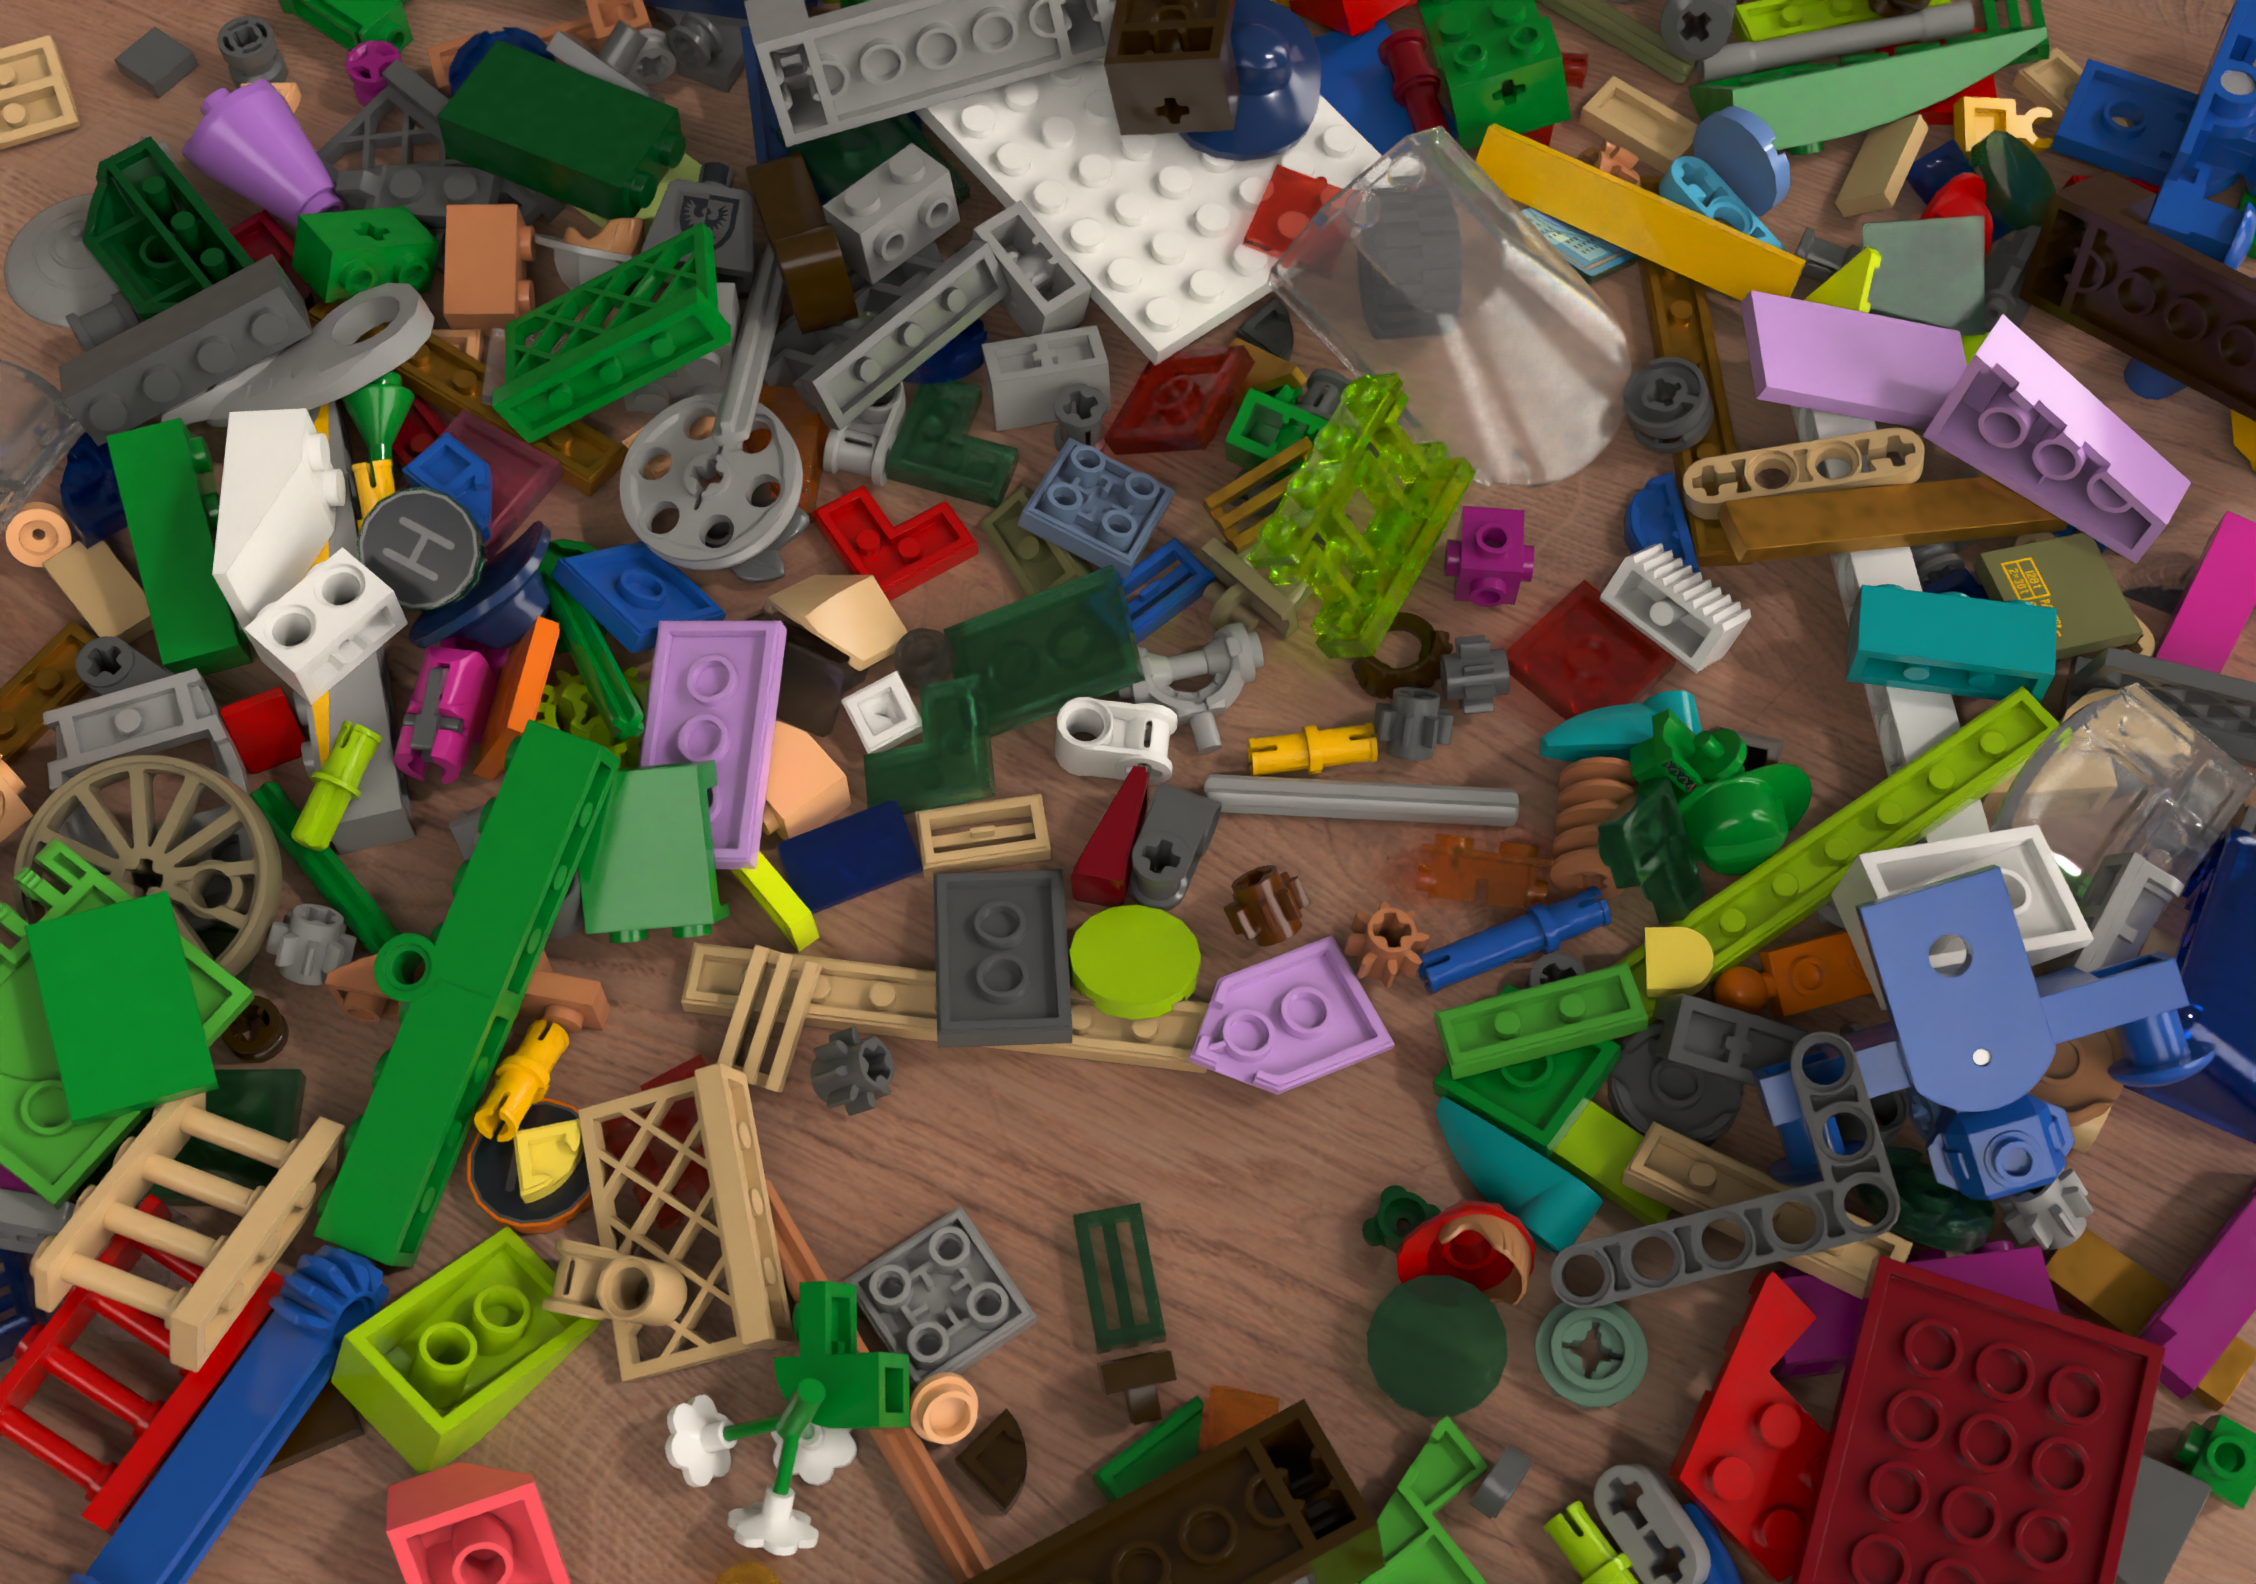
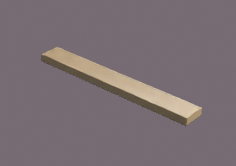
(904, 1005)

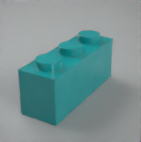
(1950, 643)

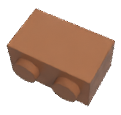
(487, 266)

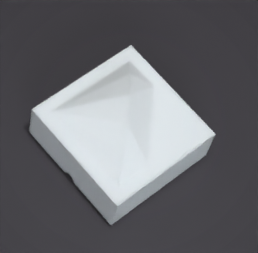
(883, 714)

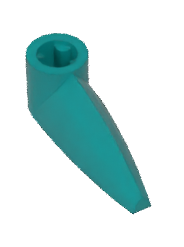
(1616, 728)
(1526, 1184)

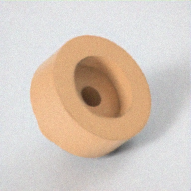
(33, 545)

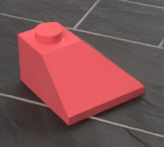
(472, 1528)

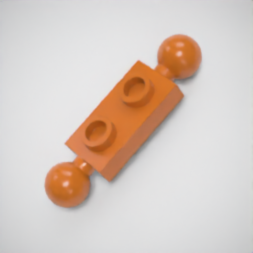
(1796, 977)

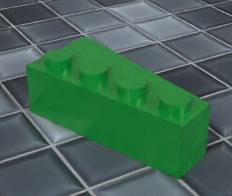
(173, 529)

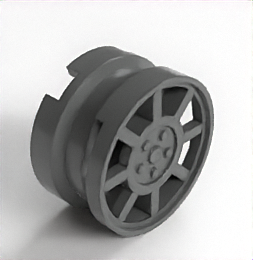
(1668, 403)

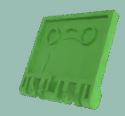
(35, 1123)

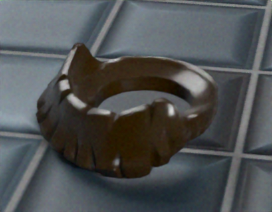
(1380, 679)

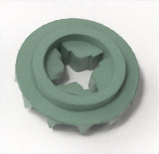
(1616, 1336)

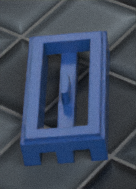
(1175, 601)

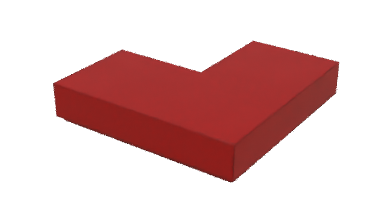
(896, 555)

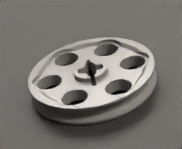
(723, 502)

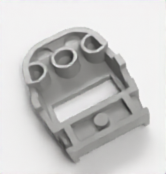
(143, 723)

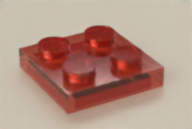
(1180, 401)
(1586, 657)

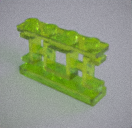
(1396, 539)

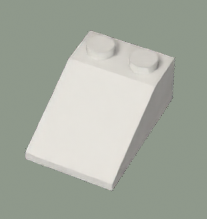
(272, 506)
(2036, 887)

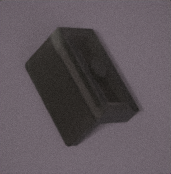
(812, 680)

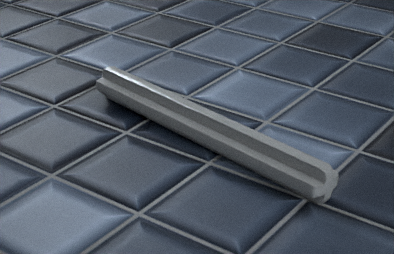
(1363, 800)

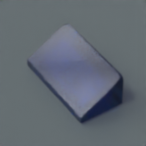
(849, 857)

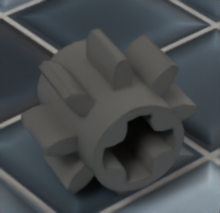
(1474, 674)
(1413, 723)
(852, 1071)

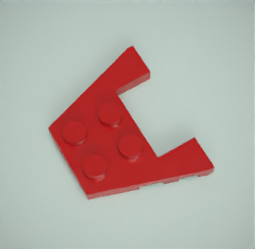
(1750, 1443)

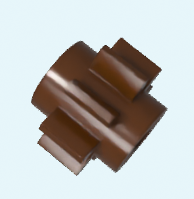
(1266, 905)

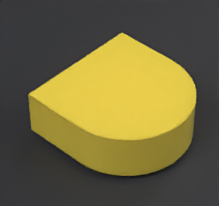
(1676, 961)

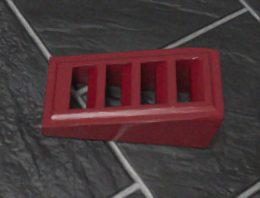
(1105, 864)

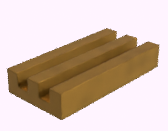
(1215, 502)

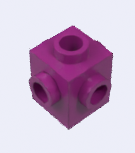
(1489, 556)

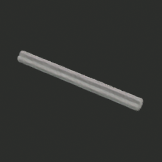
(750, 355)

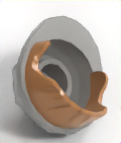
(583, 258)

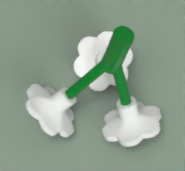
(701, 1449)

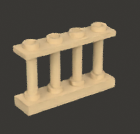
(231, 1264)

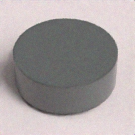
(1501, 1482)

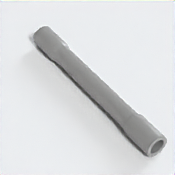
(1922, 26)

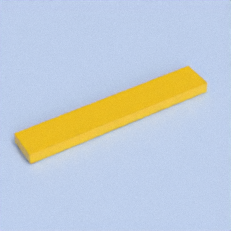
(1635, 218)

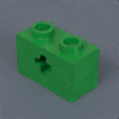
(362, 250)
(1267, 428)

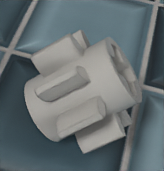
(310, 944)
(2049, 1212)

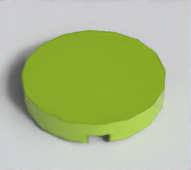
(1134, 961)

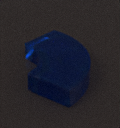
(91, 492)

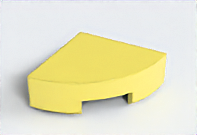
(547, 1157)

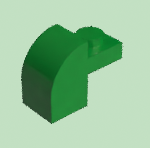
(860, 1388)

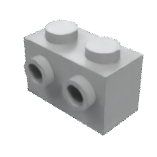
(893, 213)

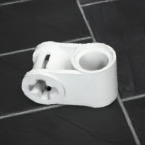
(1119, 739)

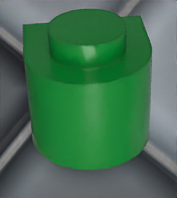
(2221, 1456)

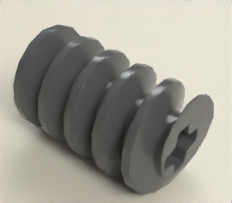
(1692, 32)

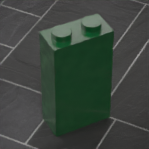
(562, 132)

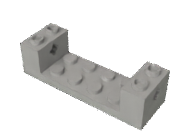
(910, 54)

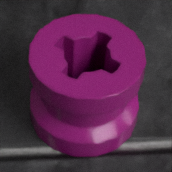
(365, 68)

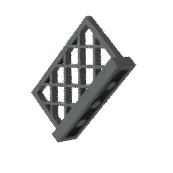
(420, 107)
(2210, 702)

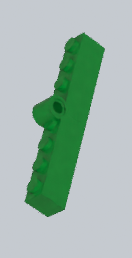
(467, 997)

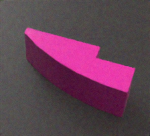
(2215, 599)

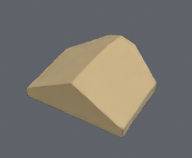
(845, 613)

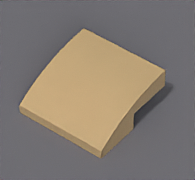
(34, 93)

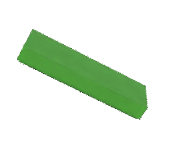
(1540, 1021)

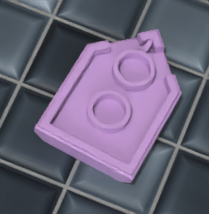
(1290, 1020)

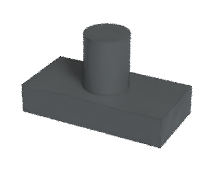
(611, 62)

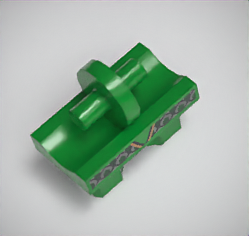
(1686, 757)

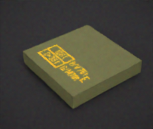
(2065, 576)

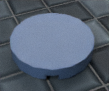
(1742, 154)

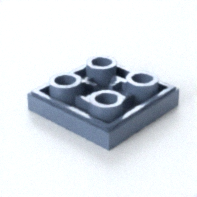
(1096, 507)

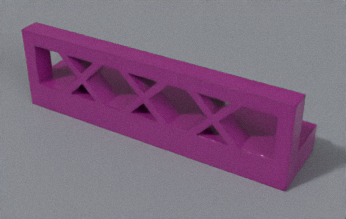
(2207, 1302)

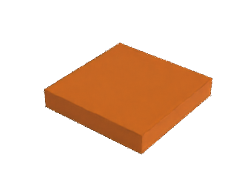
(516, 695)

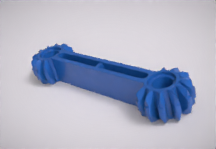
(243, 1423)

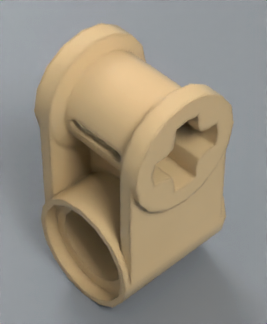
(604, 1284)

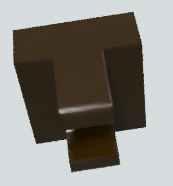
(1138, 1379)

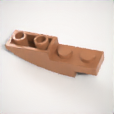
(550, 996)

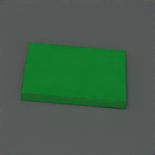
(120, 1008)

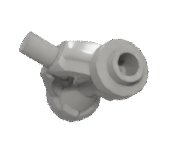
(1228, 657)

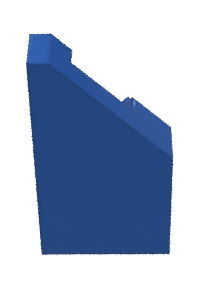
(458, 472)

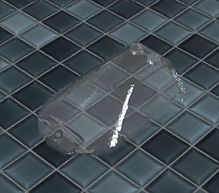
(1471, 307)

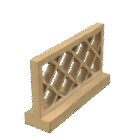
(735, 1194)

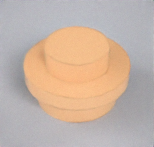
(943, 1408)

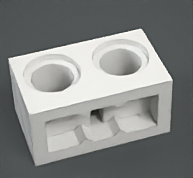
(334, 633)

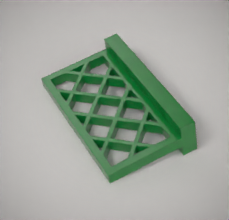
(632, 351)

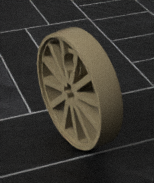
(152, 852)

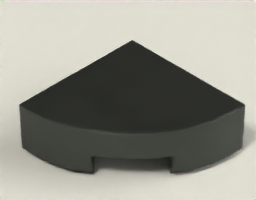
(1269, 329)

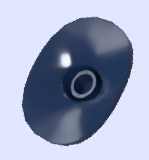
(1277, 84)
(501, 601)

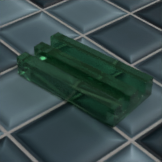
(1128, 1334)

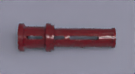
(1414, 81)

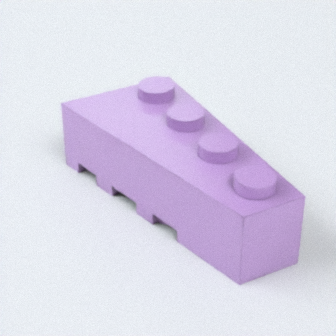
(2057, 444)

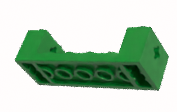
(1496, 65)

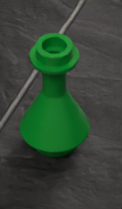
(379, 414)

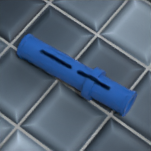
(1535, 931)

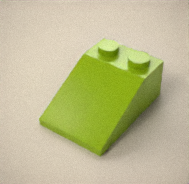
(458, 1352)

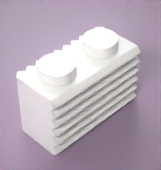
(1675, 607)

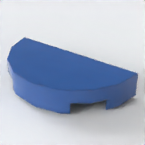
(1659, 518)

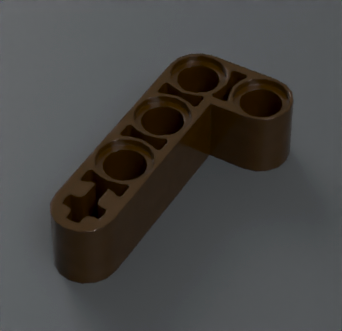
(802, 243)

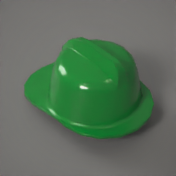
(1745, 817)

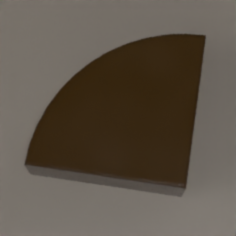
(997, 1461)

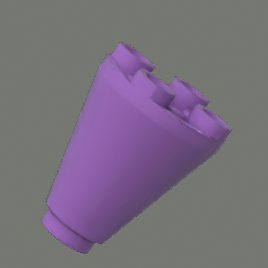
(261, 152)

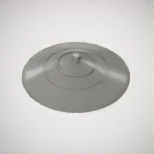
(52, 270)

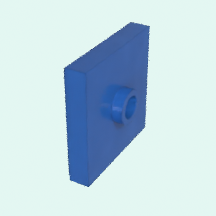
(632, 591)

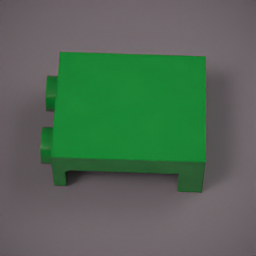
(653, 855)

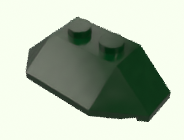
(156, 231)

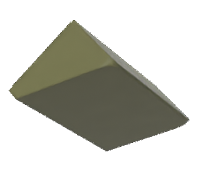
(1031, 559)

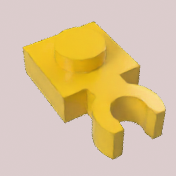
(1980, 116)

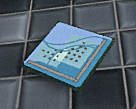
(1586, 253)

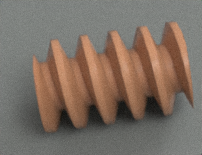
(1587, 797)

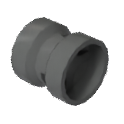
(251, 51)

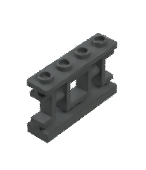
(897, 330)

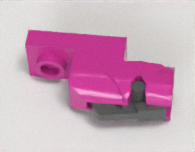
(448, 707)

